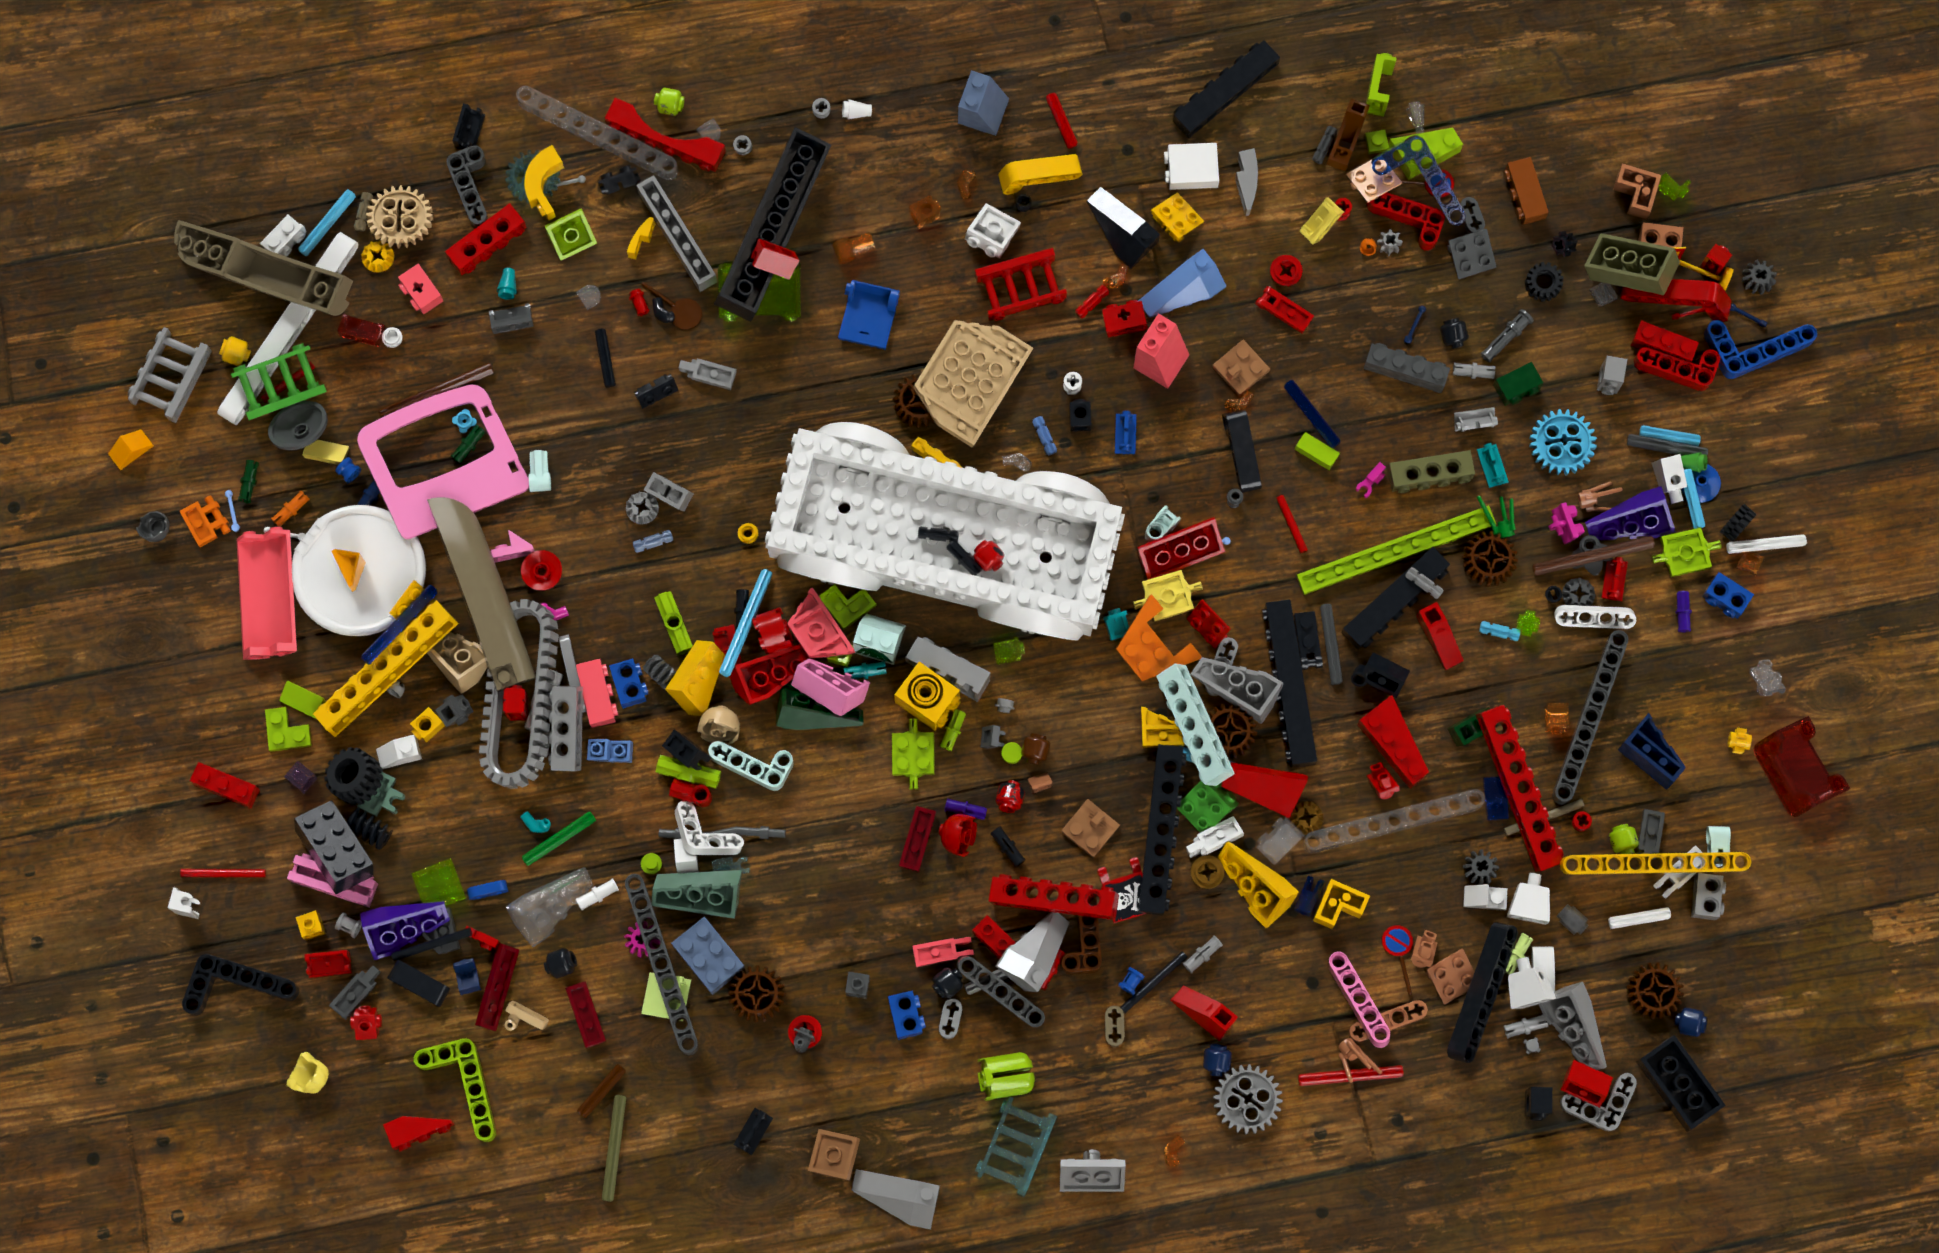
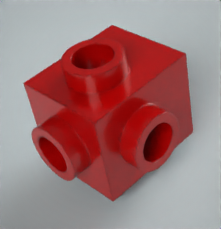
(366, 1023)

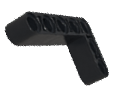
(236, 977)

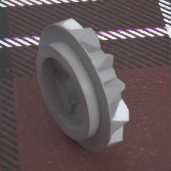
(645, 516)

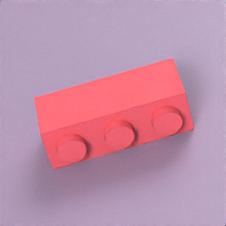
(597, 693)

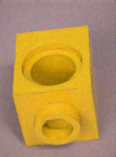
(426, 716)
(310, 925)

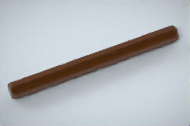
(450, 384)
(1593, 555)

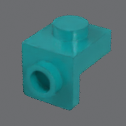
(1116, 623)

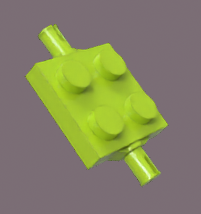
(1686, 552)
(913, 754)

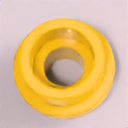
(748, 527)

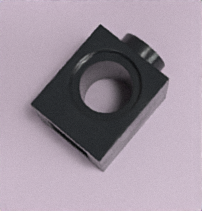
(1080, 424)

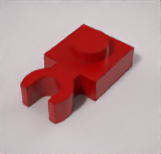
(486, 941)

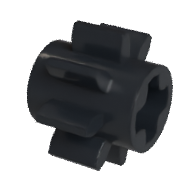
(1564, 243)

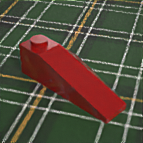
(766, 675)

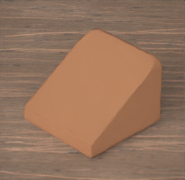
(1040, 782)

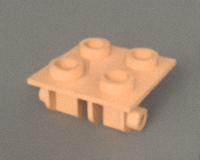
(1371, 184)

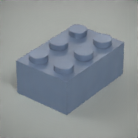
(708, 955)

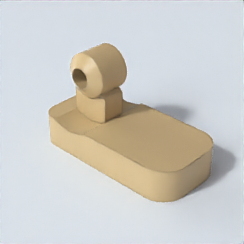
(521, 1012)

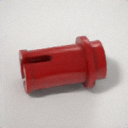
(639, 302)

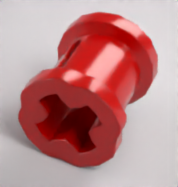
(1347, 207)

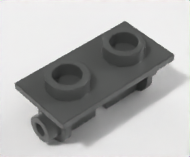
(803, 1039)

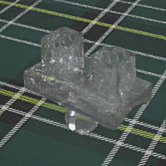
(1767, 680)

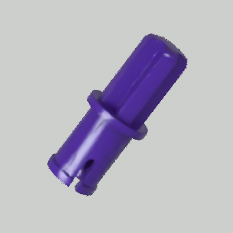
(1683, 611)
(965, 808)

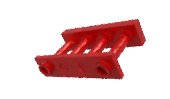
(1025, 265)

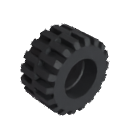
(343, 767)

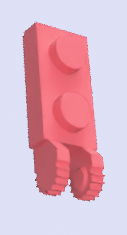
(940, 951)

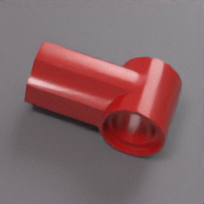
(688, 792)

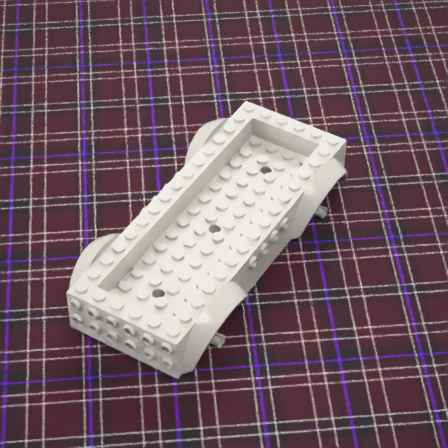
(900, 492)

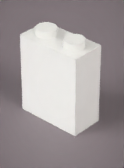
(1192, 166)

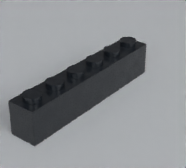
(1225, 89)
(1393, 600)

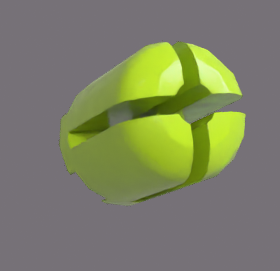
(1007, 1085)

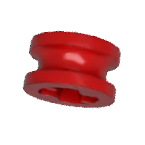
(1575, 822)

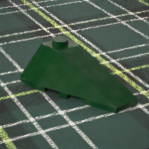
(802, 712)

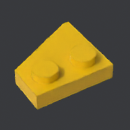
(1159, 730)

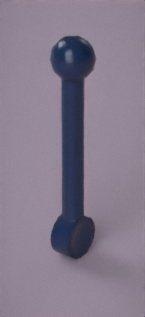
(1762, 323)
(1408, 339)

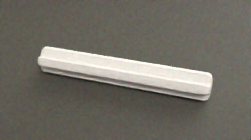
(1766, 544)

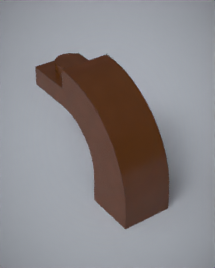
(1348, 135)

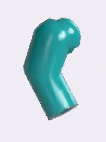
(536, 826)

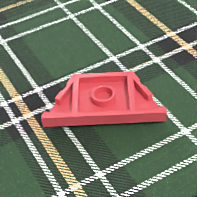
(818, 630)

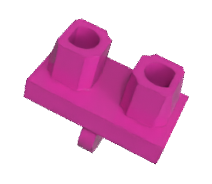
(1564, 523)

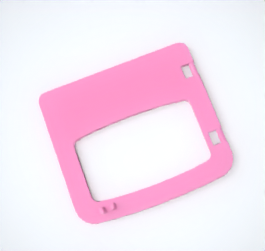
(474, 485)

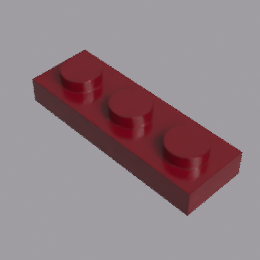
(917, 839)
(585, 1014)

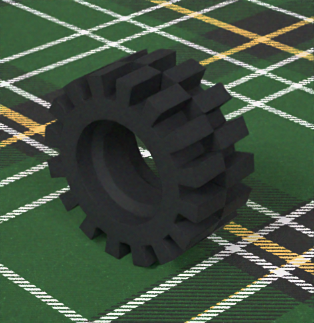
(1552, 273)
(1738, 522)

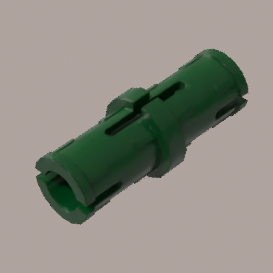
(468, 444)
(248, 481)

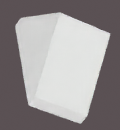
(684, 861)

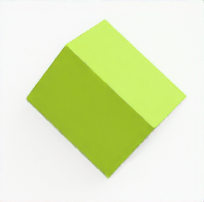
(570, 234)

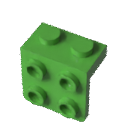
(1207, 805)

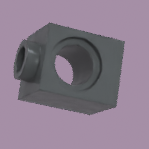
(857, 985)

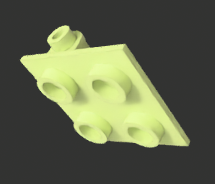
(653, 1000)

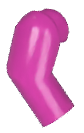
(558, 613)

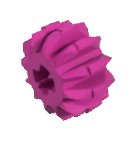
(635, 943)

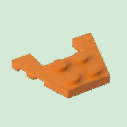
(1145, 650)

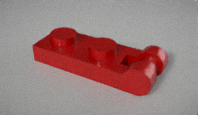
(1285, 309)

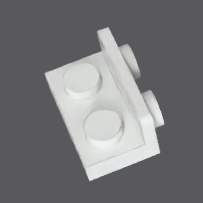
(284, 236)

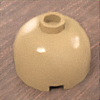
(719, 725)

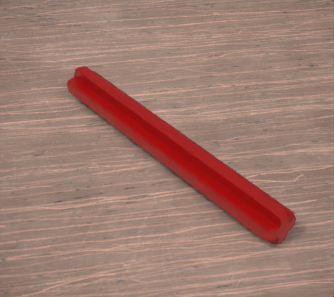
(1357, 1075)

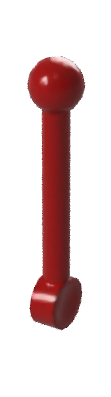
(1677, 315)

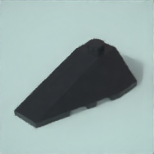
(1126, 231)

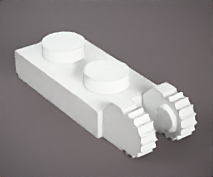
(1679, 879)

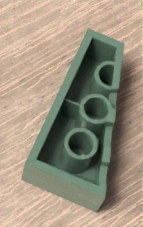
(699, 892)

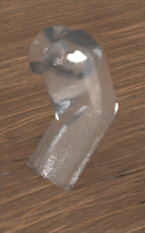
(1018, 460)

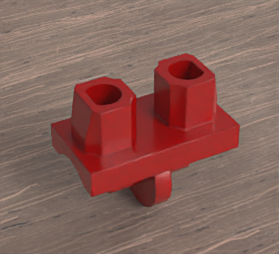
(1382, 781)

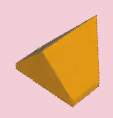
(351, 566)

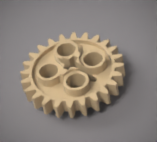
(418, 216)

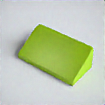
(1317, 451)
(301, 699)

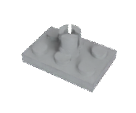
(1092, 1174)

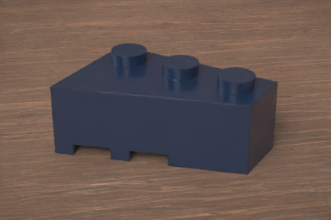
(1652, 753)

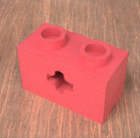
(417, 278)

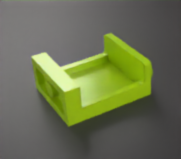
(1378, 102)

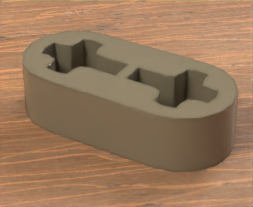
(1119, 1026)

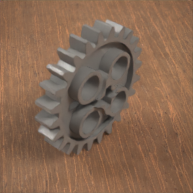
(1237, 1116)

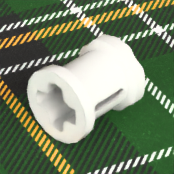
(1067, 386)

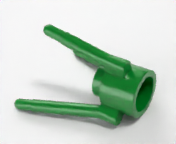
(1506, 526)

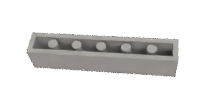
(676, 233)

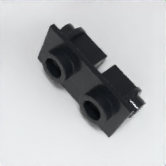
(610, 181)
(663, 387)
(753, 1131)

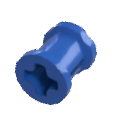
(1131, 981)

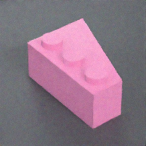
(829, 688)

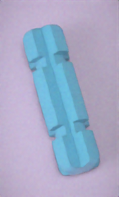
(1499, 631)

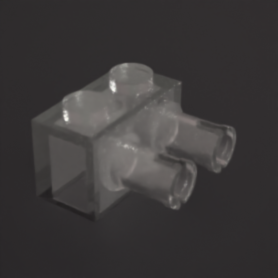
(1280, 840)

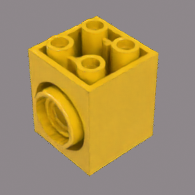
(933, 709)

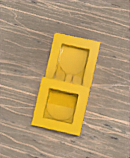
(644, 234)

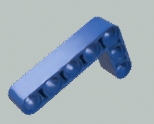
(1757, 352)

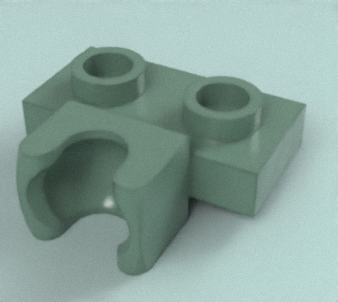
(383, 798)

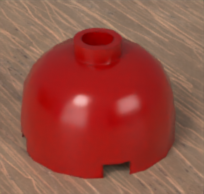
(958, 833)

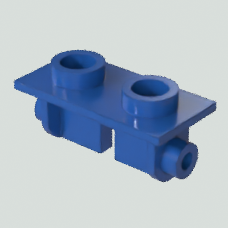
(1125, 433)

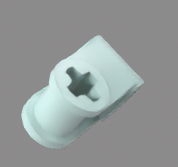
(1163, 523)
(1718, 841)

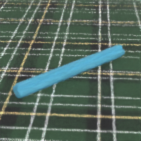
(745, 623)

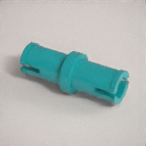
(866, 670)

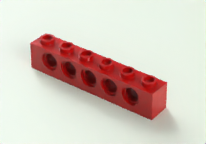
(1104, 909)

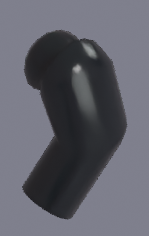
(661, 313)

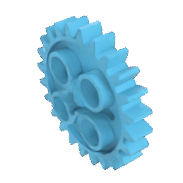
(1559, 424)

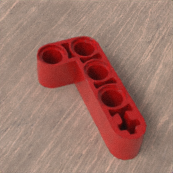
(1404, 216)
(1674, 364)

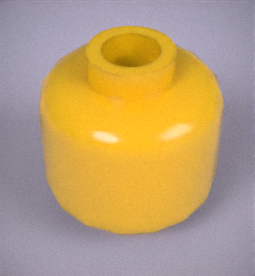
(234, 351)

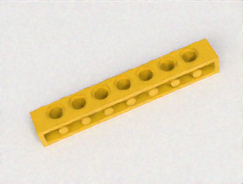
(382, 678)

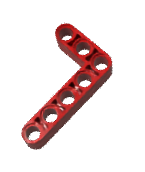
(1689, 293)

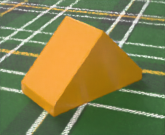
(129, 448)

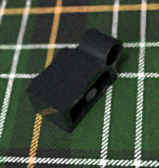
(1381, 674)

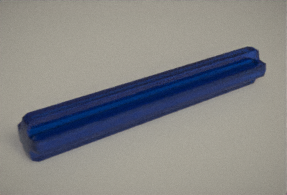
(1312, 414)

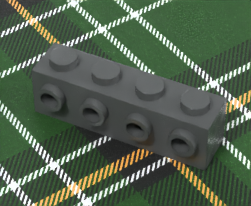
(1407, 368)

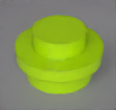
(651, 863)

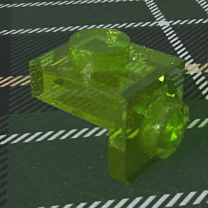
(1671, 188)
(1008, 651)

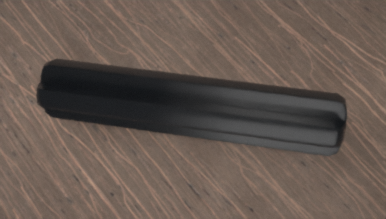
(605, 358)

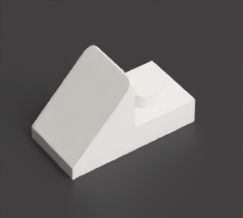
(1485, 897)

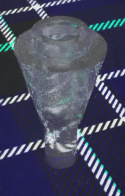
(1416, 114)

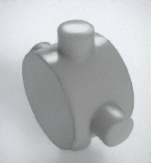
(1532, 1045)

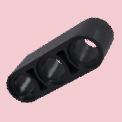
(418, 983)

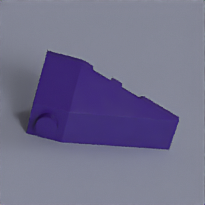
(395, 926)

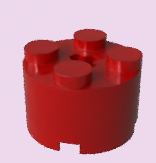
(773, 631)

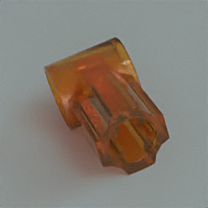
(848, 249)

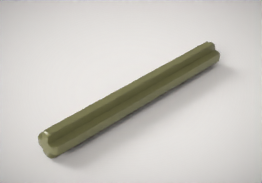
(614, 1148)

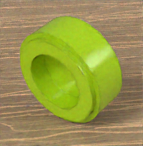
(1011, 753)

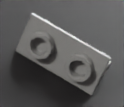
(1475, 419)

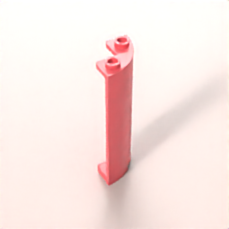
(266, 594)

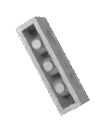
(573, 718)

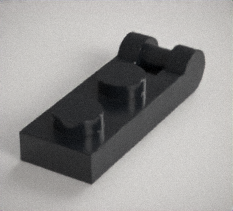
(1308, 639)

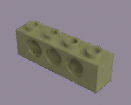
(1460, 460)

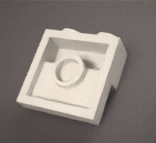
(992, 231)

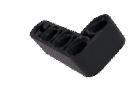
(1243, 450)

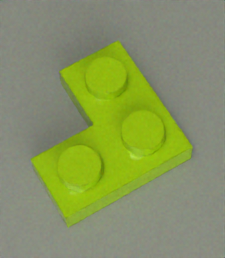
(845, 610)
(281, 735)

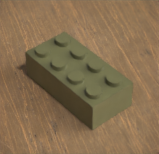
(1632, 264)

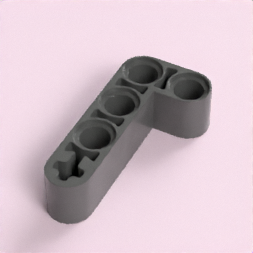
(463, 173)

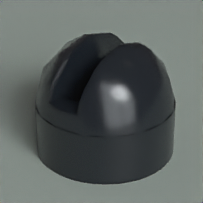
(1025, 198)
(1549, 596)

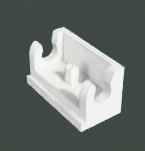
(181, 902)

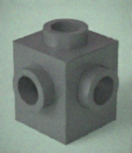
(454, 710)

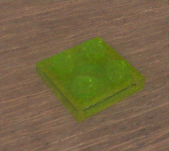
(439, 883)

